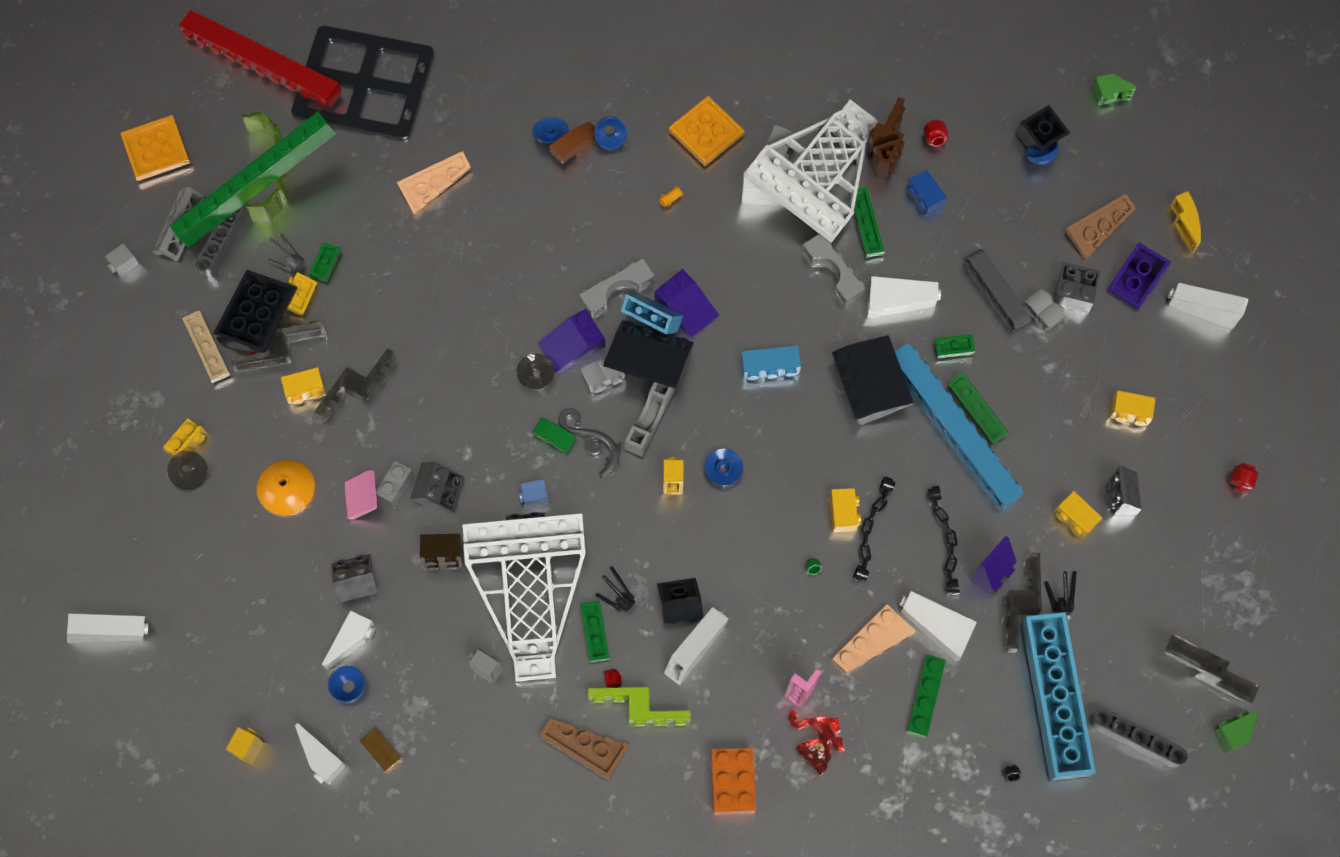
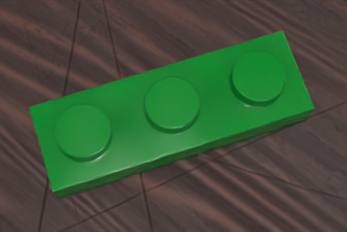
(594, 631)

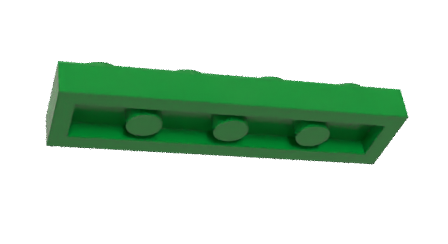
(867, 224)
(978, 408)
(926, 696)

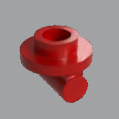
(612, 678)

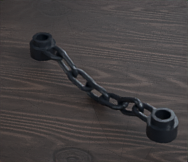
(887, 485)
(952, 585)

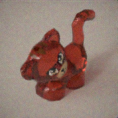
(818, 751)

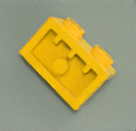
(303, 294)
(185, 438)

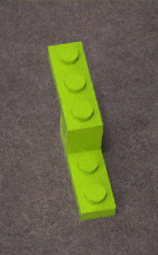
(639, 706)

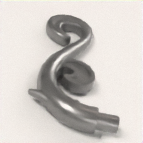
(593, 436)

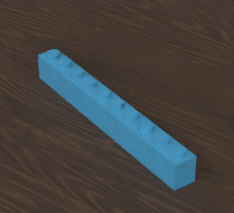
(957, 429)

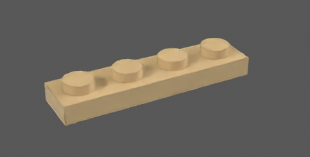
(206, 346)

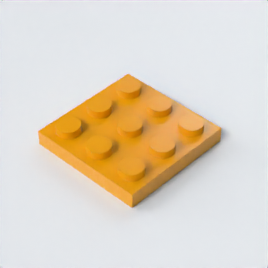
(706, 131)
(155, 148)

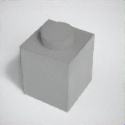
(121, 260)

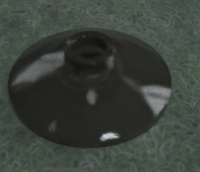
(535, 363)
(189, 479)

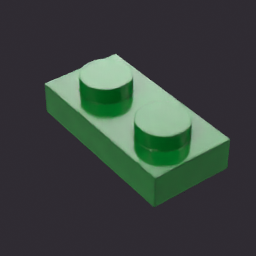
(325, 262)
(954, 346)

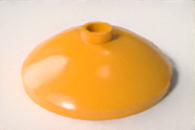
(293, 495)

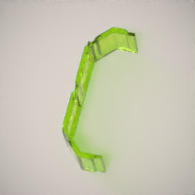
(273, 205)

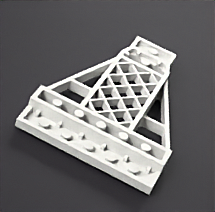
(805, 195)
(526, 540)

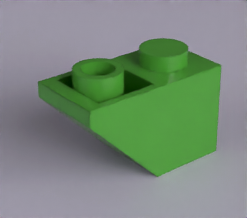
(1112, 88)
(1237, 732)

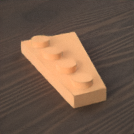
(431, 182)
(874, 638)

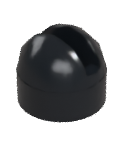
(1012, 773)

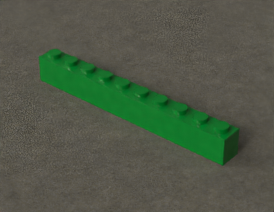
(252, 179)

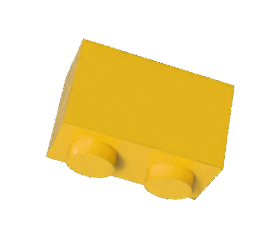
(303, 386)
(1132, 408)
(673, 476)
(844, 510)
(1077, 515)
(245, 745)

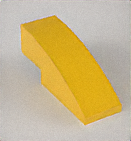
(1187, 220)

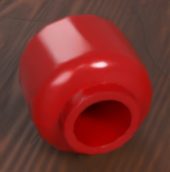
(936, 133)
(1244, 477)

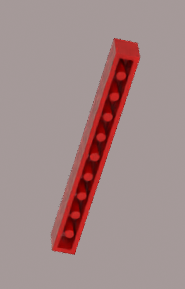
(260, 59)

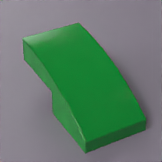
(553, 434)

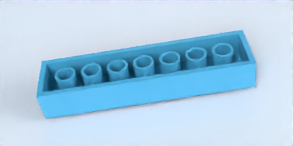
(1058, 696)

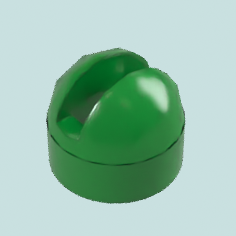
(813, 566)

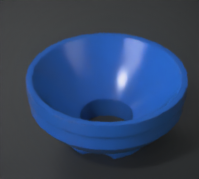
(610, 141)
(1044, 157)
(342, 675)

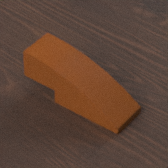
(573, 142)

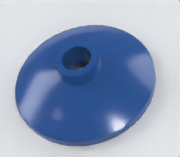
(550, 130)
(727, 459)

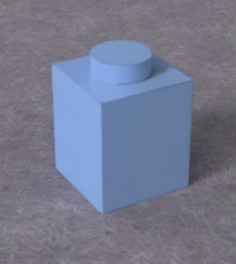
(533, 493)

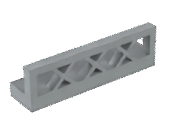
(166, 234)

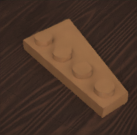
(1095, 228)
(587, 748)

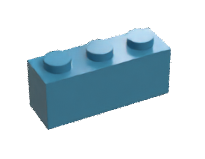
(651, 313)
(770, 362)

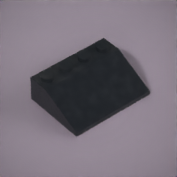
(254, 312)
(649, 354)
(872, 379)

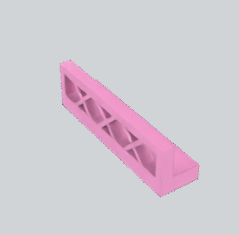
(799, 689)

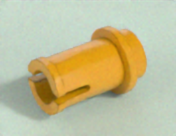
(669, 197)

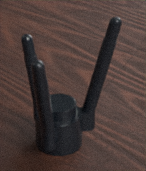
(624, 601)
(1065, 603)

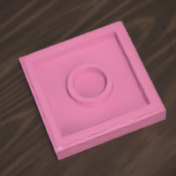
(360, 495)

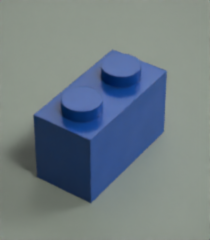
(926, 192)

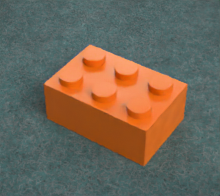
(733, 781)

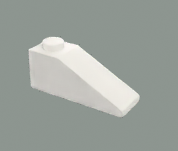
(350, 637)
(320, 759)

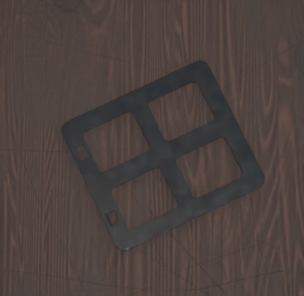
(364, 81)

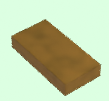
(380, 750)

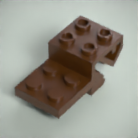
(887, 143)

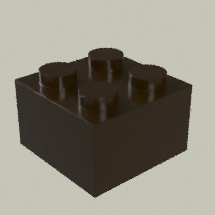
(441, 551)

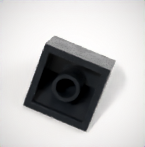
(1042, 129)
(680, 600)

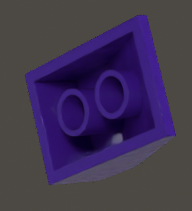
(1139, 275)
(686, 298)
(572, 341)
(995, 567)

